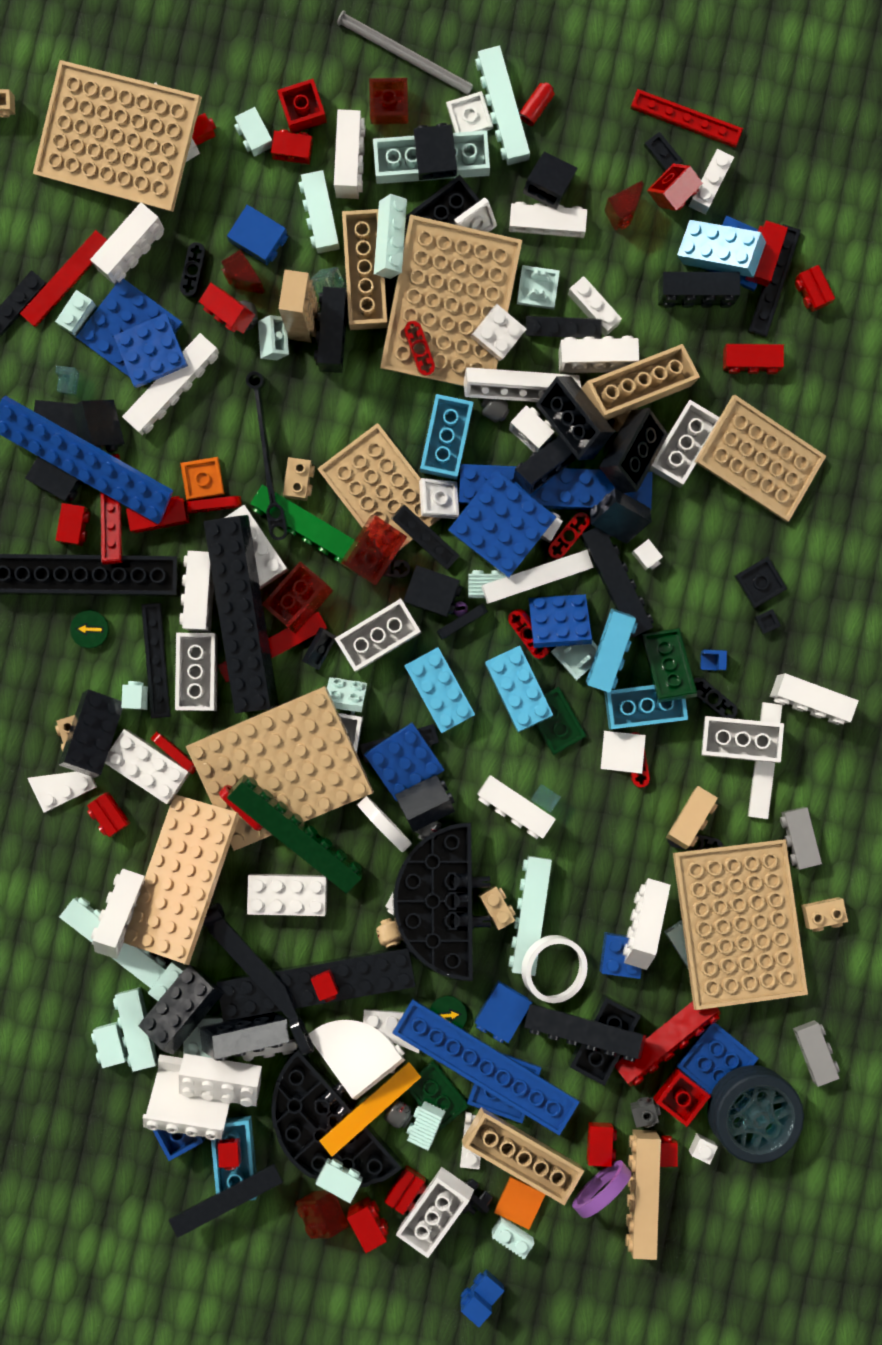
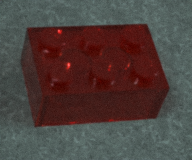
(373, 550)
(297, 597)

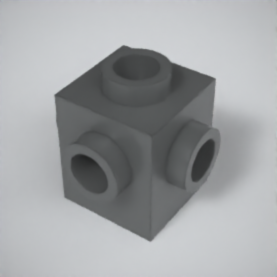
(645, 1112)

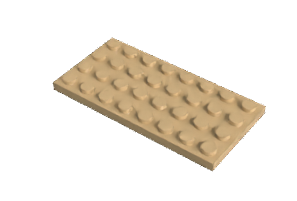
(181, 878)

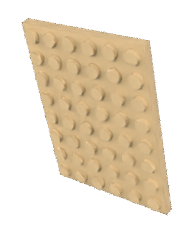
(117, 135)
(449, 288)
(292, 752)
(740, 924)

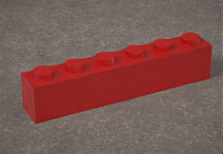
(666, 1040)

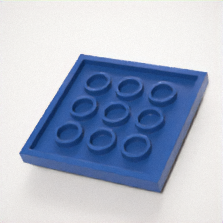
(118, 312)
(502, 523)

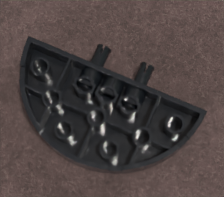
(436, 902)
(310, 1106)

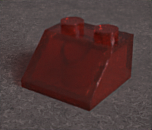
(622, 206)
(241, 274)

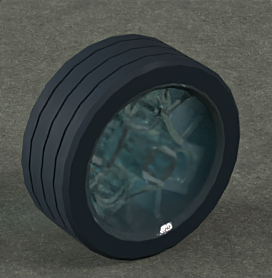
(755, 1114)

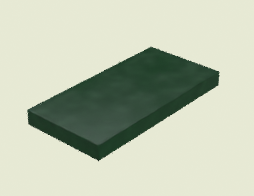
(669, 665)

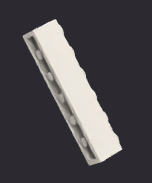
(508, 384)
(167, 389)

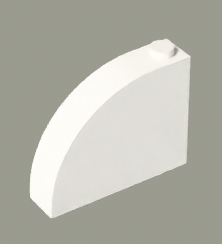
(356, 1054)

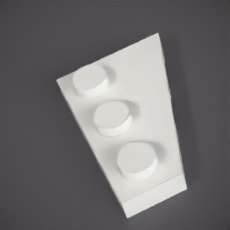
(60, 788)
(386, 1022)

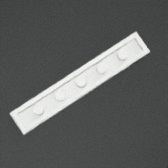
(537, 576)
(763, 771)

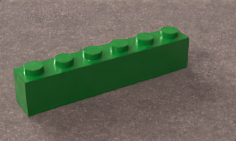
(305, 524)

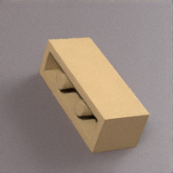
(692, 818)

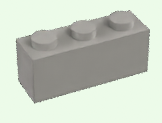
(800, 838)
(817, 1053)

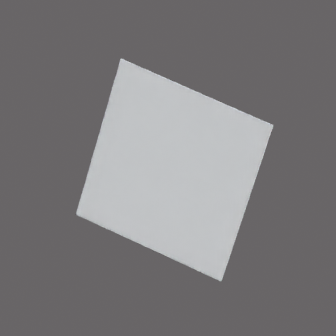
(623, 752)

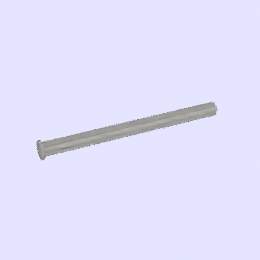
(404, 53)

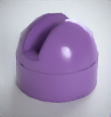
(461, 612)

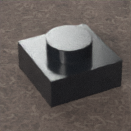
(767, 621)

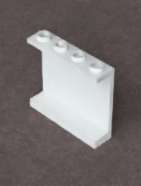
(179, 1113)

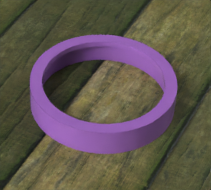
(619, 1176)

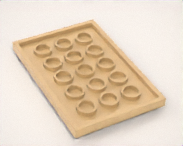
(760, 458)
(375, 480)

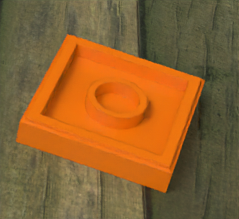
(202, 479)
(519, 1202)

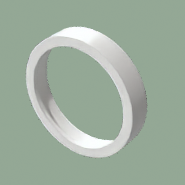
(384, 824)
(530, 956)

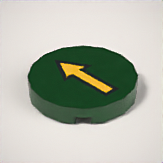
(89, 629)
(451, 1009)

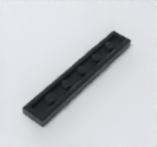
(770, 294)
(156, 660)
(226, 1200)

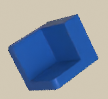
(713, 660)

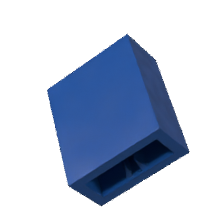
(257, 235)
(502, 1012)

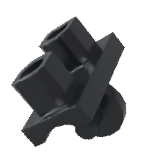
(480, 1203)

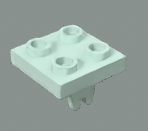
(538, 287)
(576, 658)
(347, 694)

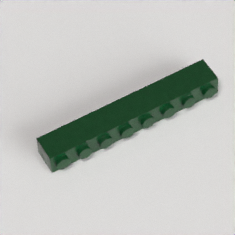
(295, 833)

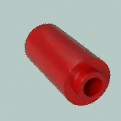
(536, 103)

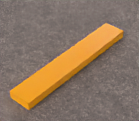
(369, 1109)

